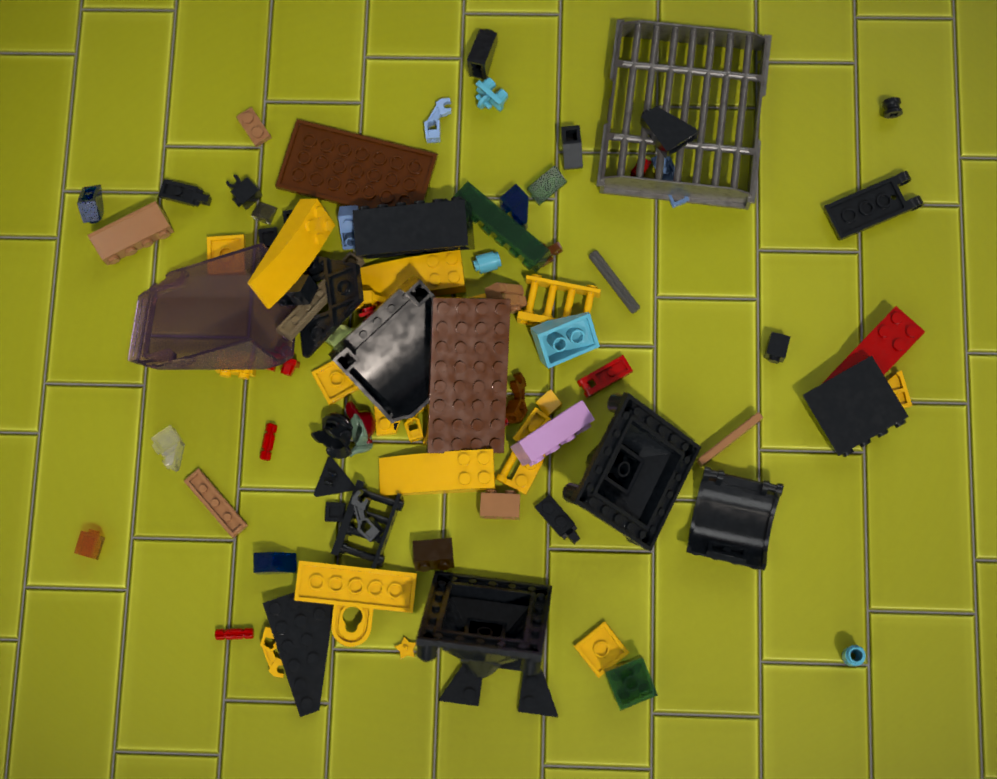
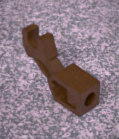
(517, 408)

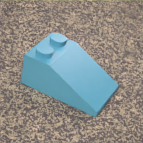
(564, 338)

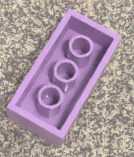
(551, 434)

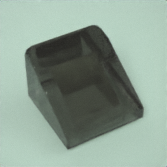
(264, 213)

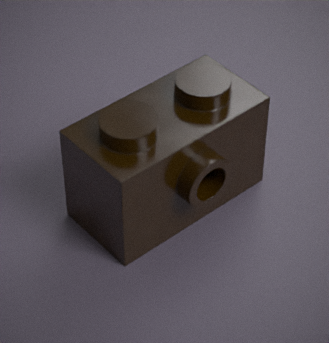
(433, 554)

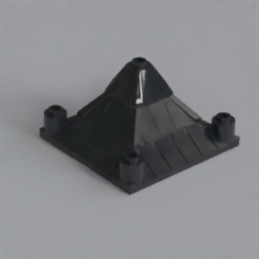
(634, 471)
(485, 622)

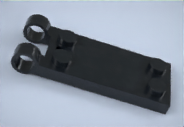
(870, 206)

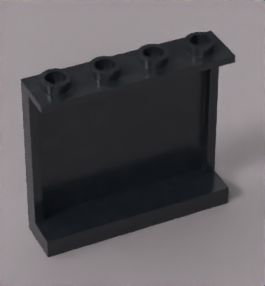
(856, 406)

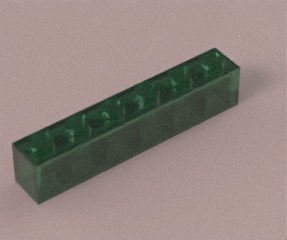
(505, 229)

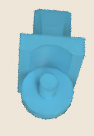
(487, 97)

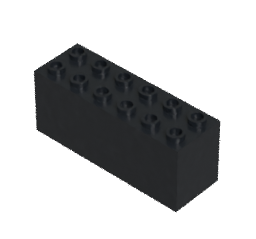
(413, 228)

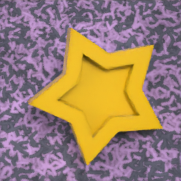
(406, 648)

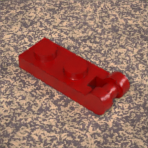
(605, 376)

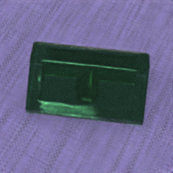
(546, 185)

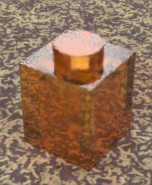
(89, 544)

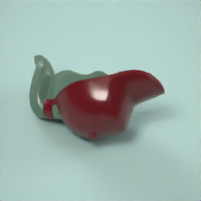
(363, 428)

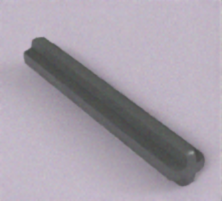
(614, 281)

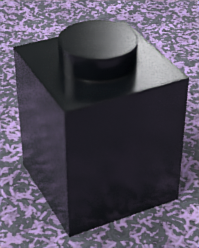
(777, 347)

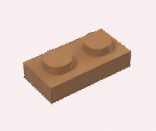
(253, 127)

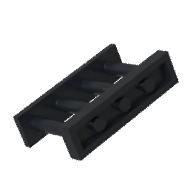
(348, 529)

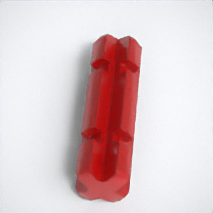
(268, 441)
(236, 633)

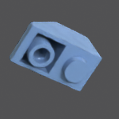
(346, 226)

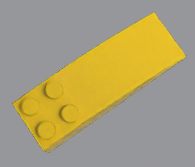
(291, 251)
(438, 271)
(437, 473)

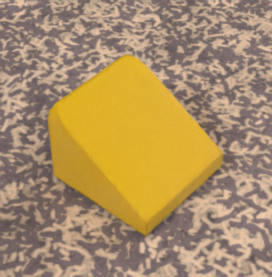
(549, 403)

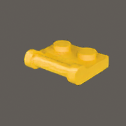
(523, 477)

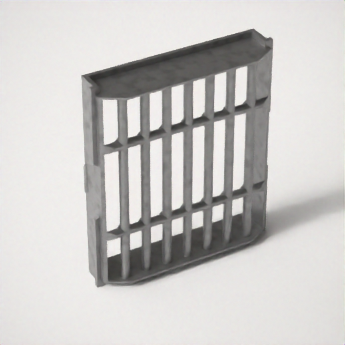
(660, 189)

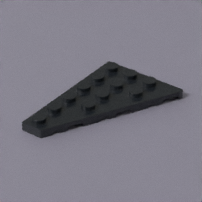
(302, 642)

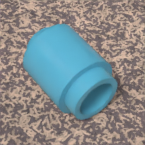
(487, 262)
(859, 655)

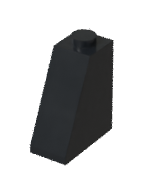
(482, 54)
(667, 130)

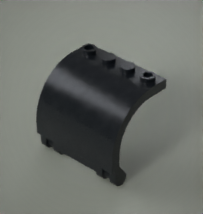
(733, 519)

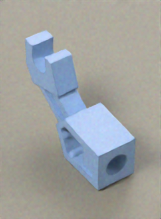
(439, 111)

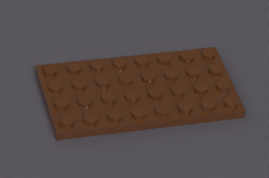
(353, 168)
(468, 374)

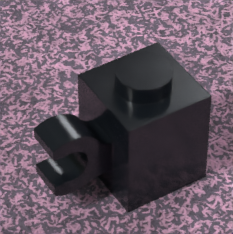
(244, 192)

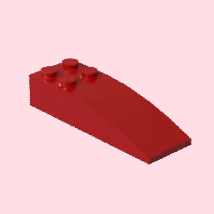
(884, 343)

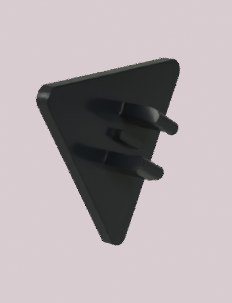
(333, 480)

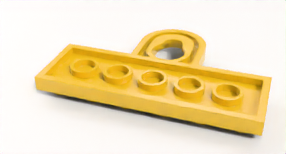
(355, 588)

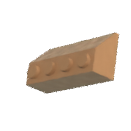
(131, 233)

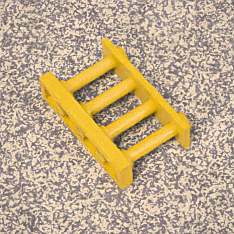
(529, 318)

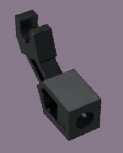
(360, 510)

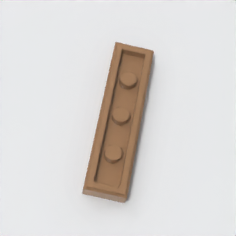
(728, 440)
(216, 503)

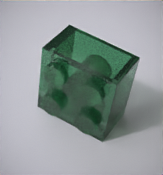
(630, 682)

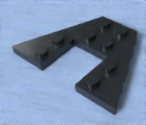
(343, 296)
(534, 694)

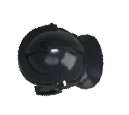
(335, 435)

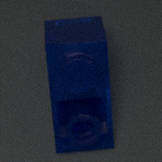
(516, 204)

